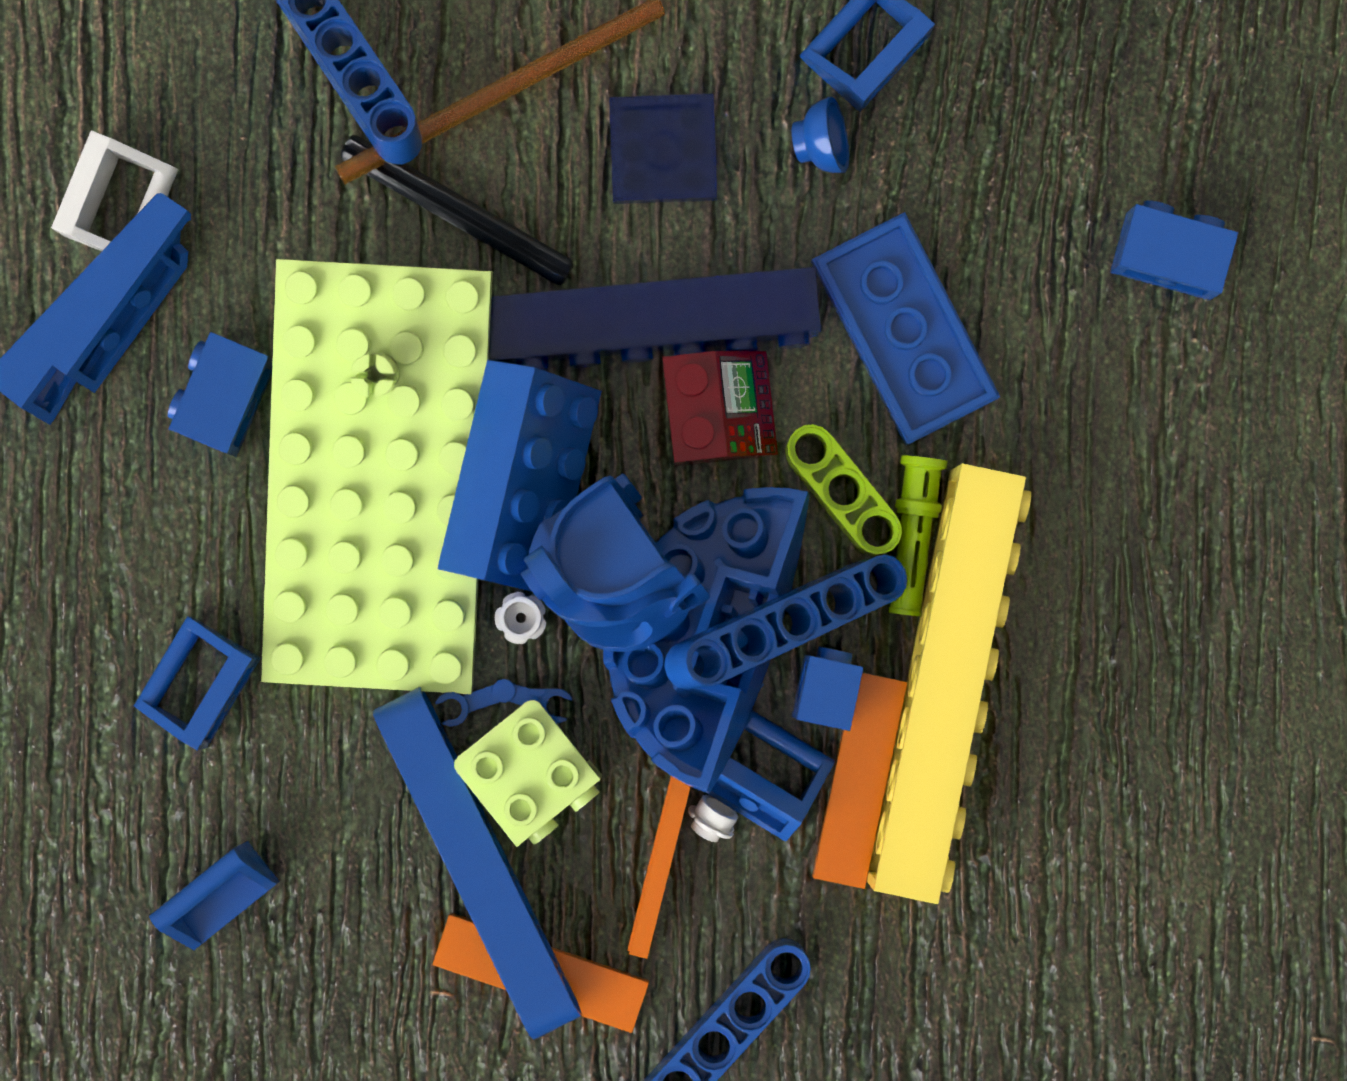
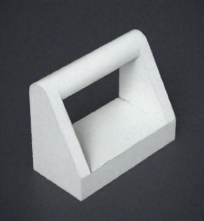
(91, 181)

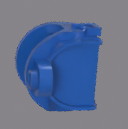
(607, 572)

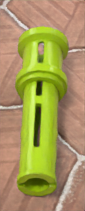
(918, 508)

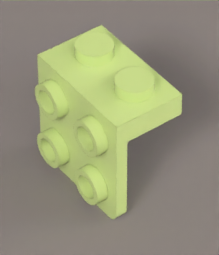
(527, 773)

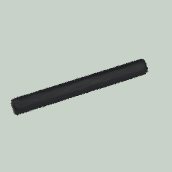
(467, 216)

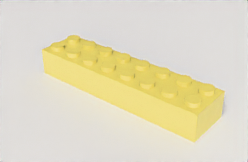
(946, 682)

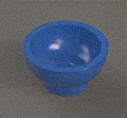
(822, 137)

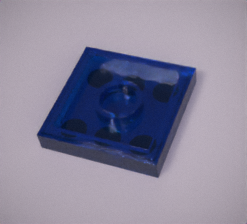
(663, 148)

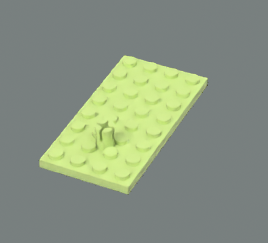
(363, 473)

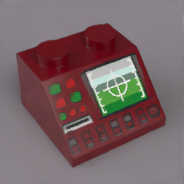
(719, 406)

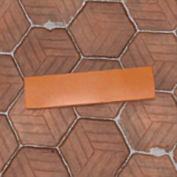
(859, 783)
(658, 868)
(601, 991)

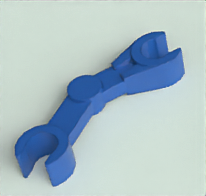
(502, 691)

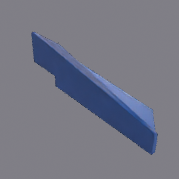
(98, 313)

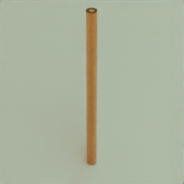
(513, 83)

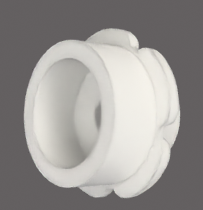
(506, 617)
(712, 819)

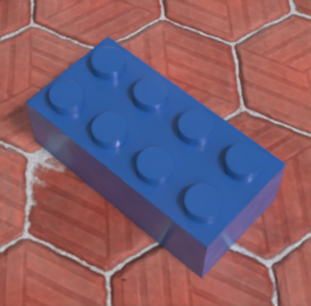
(516, 469)

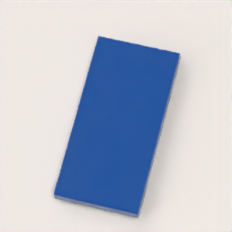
(905, 329)

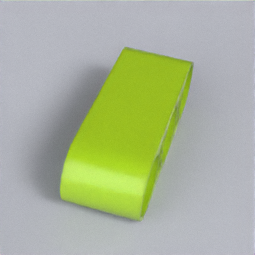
(838, 464)

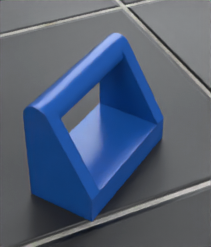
(861, 91)
(218, 699)
(763, 800)
(215, 897)

